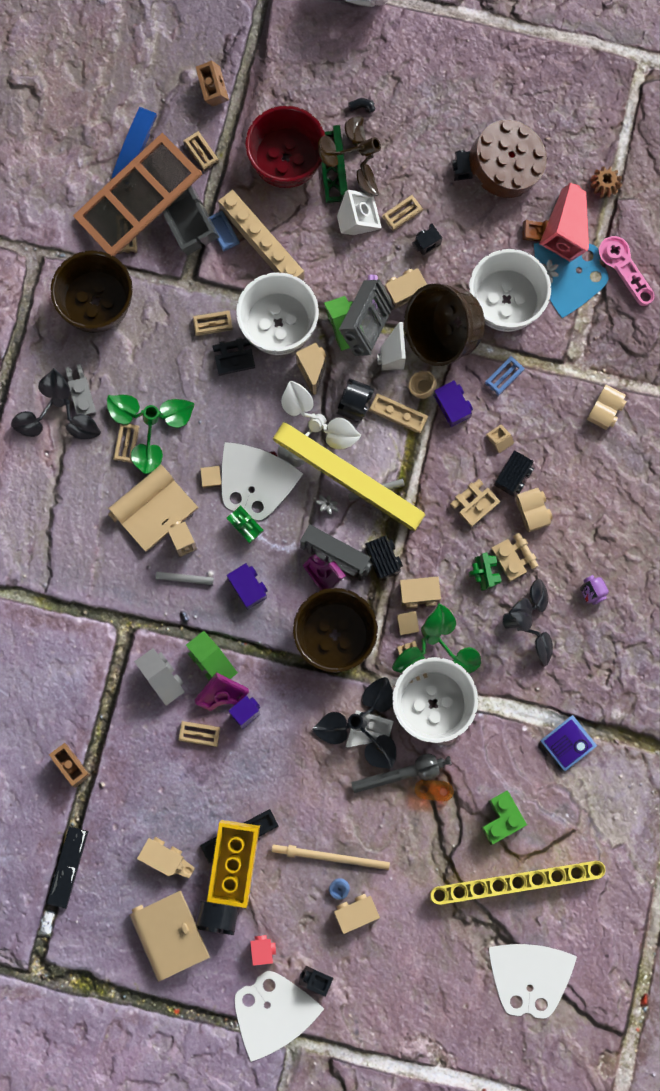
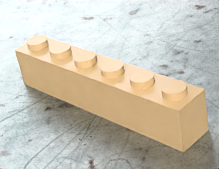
(258, 236)

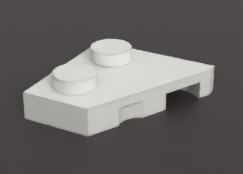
(375, 726)

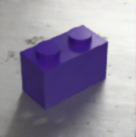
(452, 403)
(247, 586)
(245, 711)

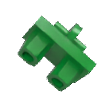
(245, 524)
(483, 572)

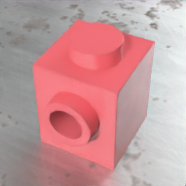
(262, 950)

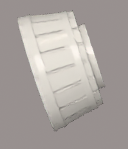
(515, 275)
(274, 298)
(448, 685)

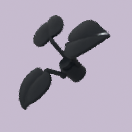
(56, 388)
(521, 618)
(333, 727)

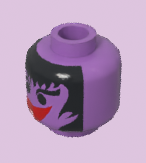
(594, 590)

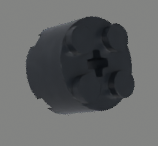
(354, 400)
(217, 918)

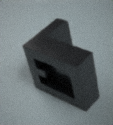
(315, 981)

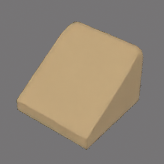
(500, 438)
(408, 623)

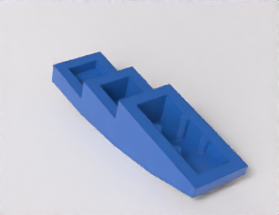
(135, 139)

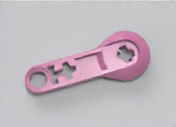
(625, 267)

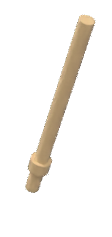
(292, 851)

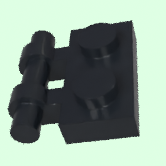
(235, 361)

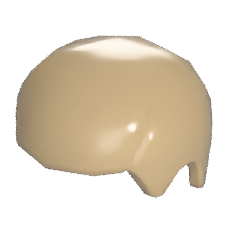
(422, 384)

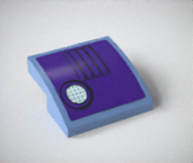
(568, 743)

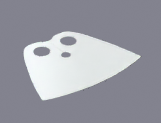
(267, 473)
(524, 965)
(274, 1027)

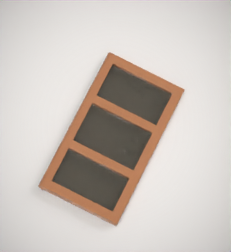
(137, 195)

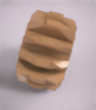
(605, 188)

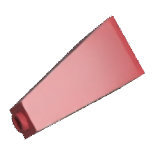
(568, 225)

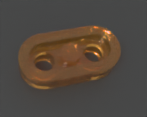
(434, 790)

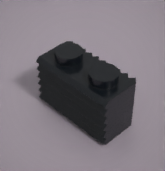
(513, 473)
(383, 557)

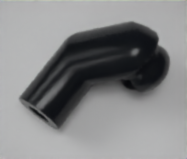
(362, 102)

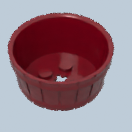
(280, 132)

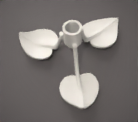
(340, 431)

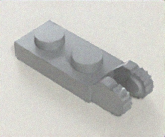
(81, 392)

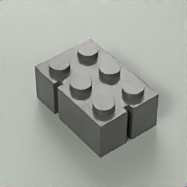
(190, 222)

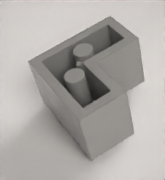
(159, 675)

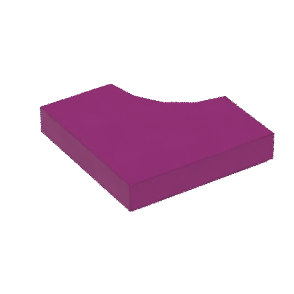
(324, 574)
(220, 691)

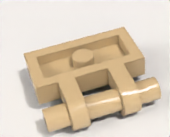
(479, 507)
(510, 561)

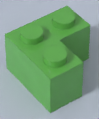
(336, 312)
(209, 657)
(508, 819)

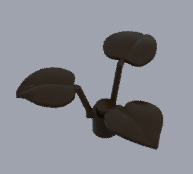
(355, 132)

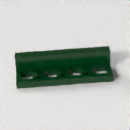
(341, 178)

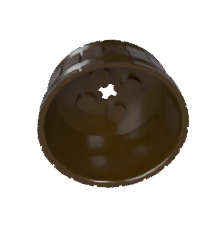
(88, 276)
(432, 327)
(337, 611)

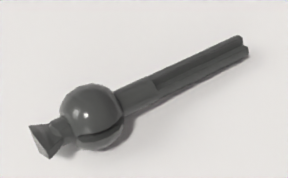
(425, 767)

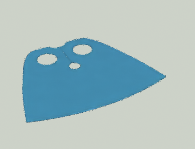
(572, 288)

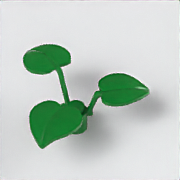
(174, 411)
(438, 623)

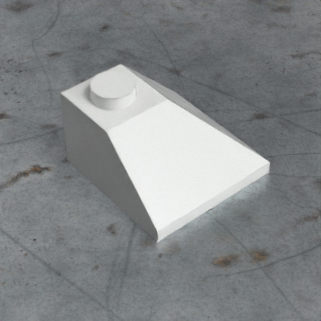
(358, 213)
(393, 350)

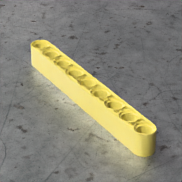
(348, 476)
(527, 884)

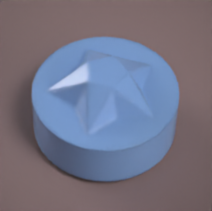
(339, 889)

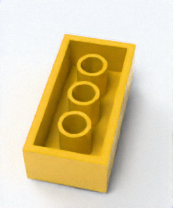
(233, 863)

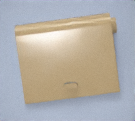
(151, 505)
(169, 935)

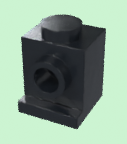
(461, 166)
(427, 240)

